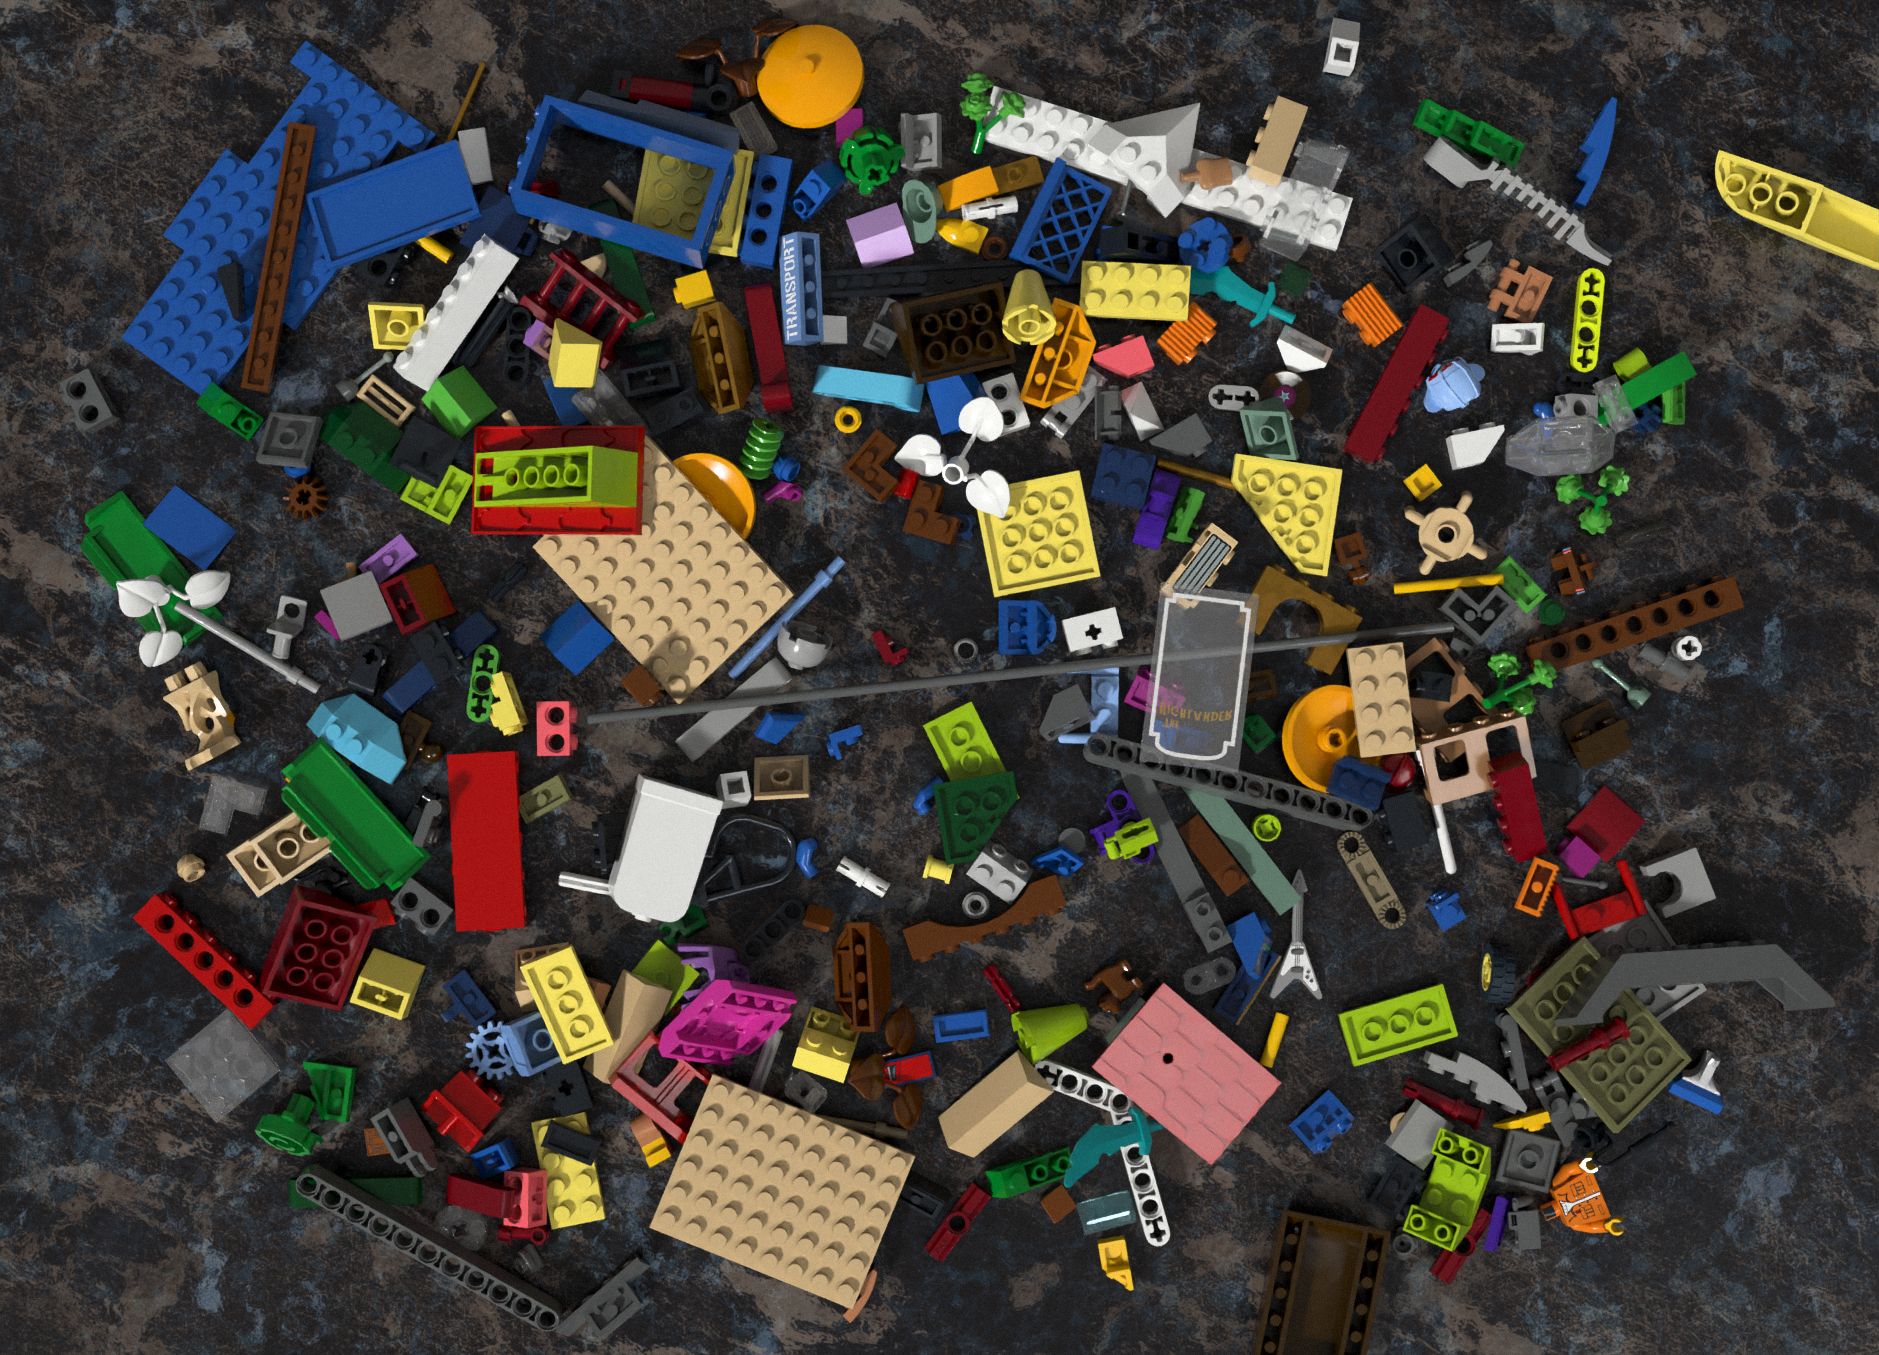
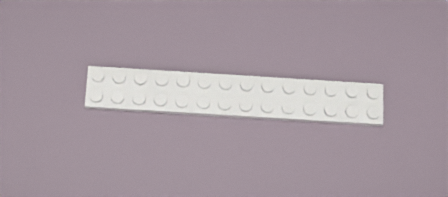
(1064, 134)

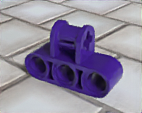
(1156, 509)
(1116, 823)

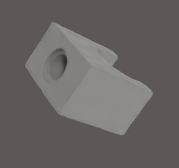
(1688, 876)

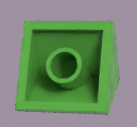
(458, 402)

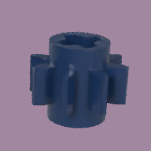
(1647, 418)

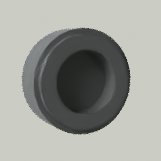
(1072, 839)

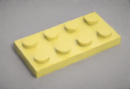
(1135, 290)
(567, 1004)
(572, 1186)

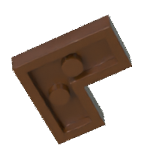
(867, 464)
(924, 518)

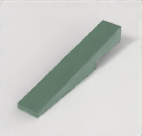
(1245, 848)

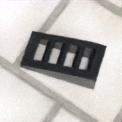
(234, 288)

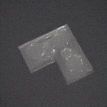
(226, 796)

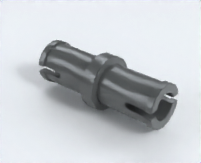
(1664, 660)

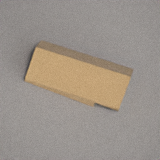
(277, 853)
(631, 1014)
(993, 1105)

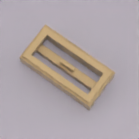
(403, 415)

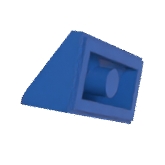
(565, 408)

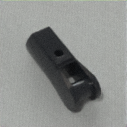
(414, 816)

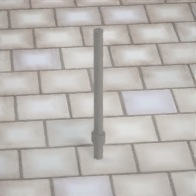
(293, 674)

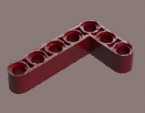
(769, 349)

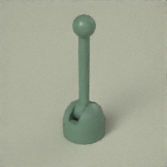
(1636, 695)

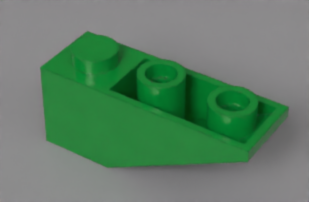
(1028, 1173)

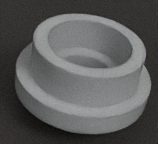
(975, 914)

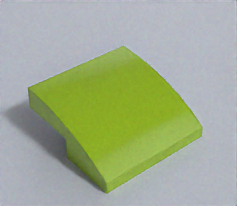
(439, 502)

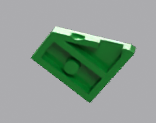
(332, 1089)

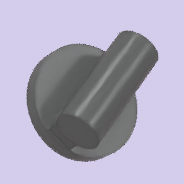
(528, 1260)

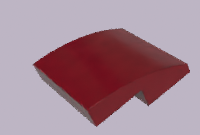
(1605, 823)

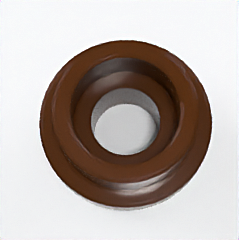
(994, 240)

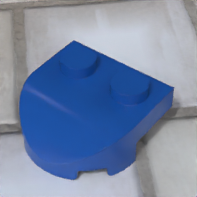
(1024, 627)

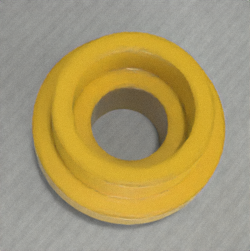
(841, 413)

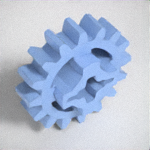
(484, 1042)

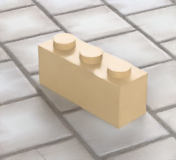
(1276, 141)

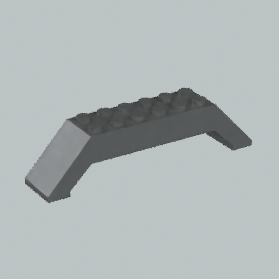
(1688, 966)

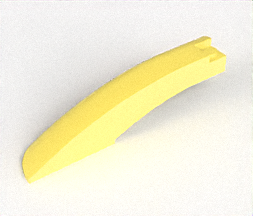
(1800, 208)

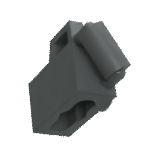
(1525, 1223)

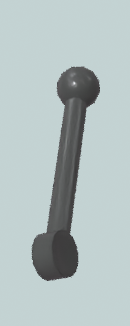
(1122, 215)
(1602, 884)

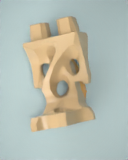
(204, 701)

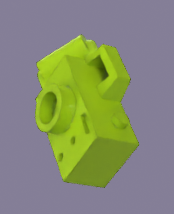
(1131, 839)

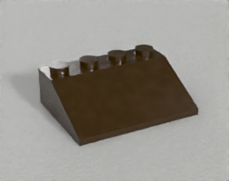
(953, 332)

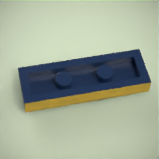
(1244, 990)

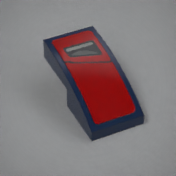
(910, 1068)

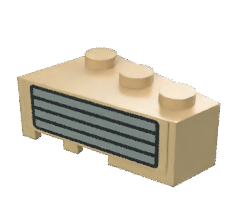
(1204, 558)

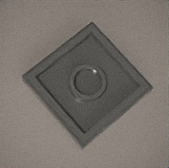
(289, 439)
(1527, 1159)

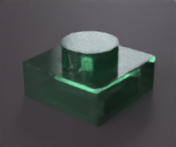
(1293, 280)

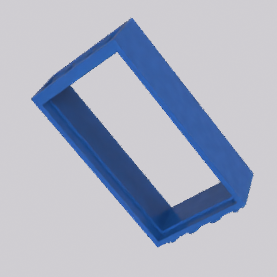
(608, 227)

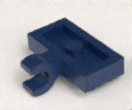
(468, 1000)

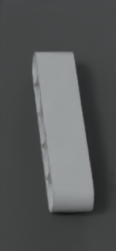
(720, 722)

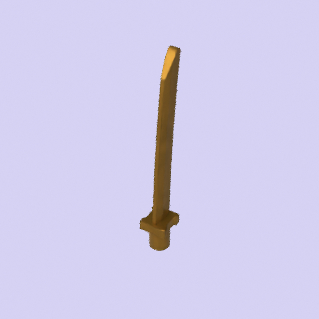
(466, 103)

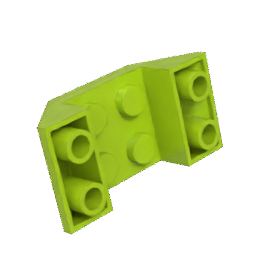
(1452, 1191)

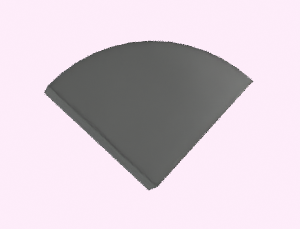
(1459, 647)

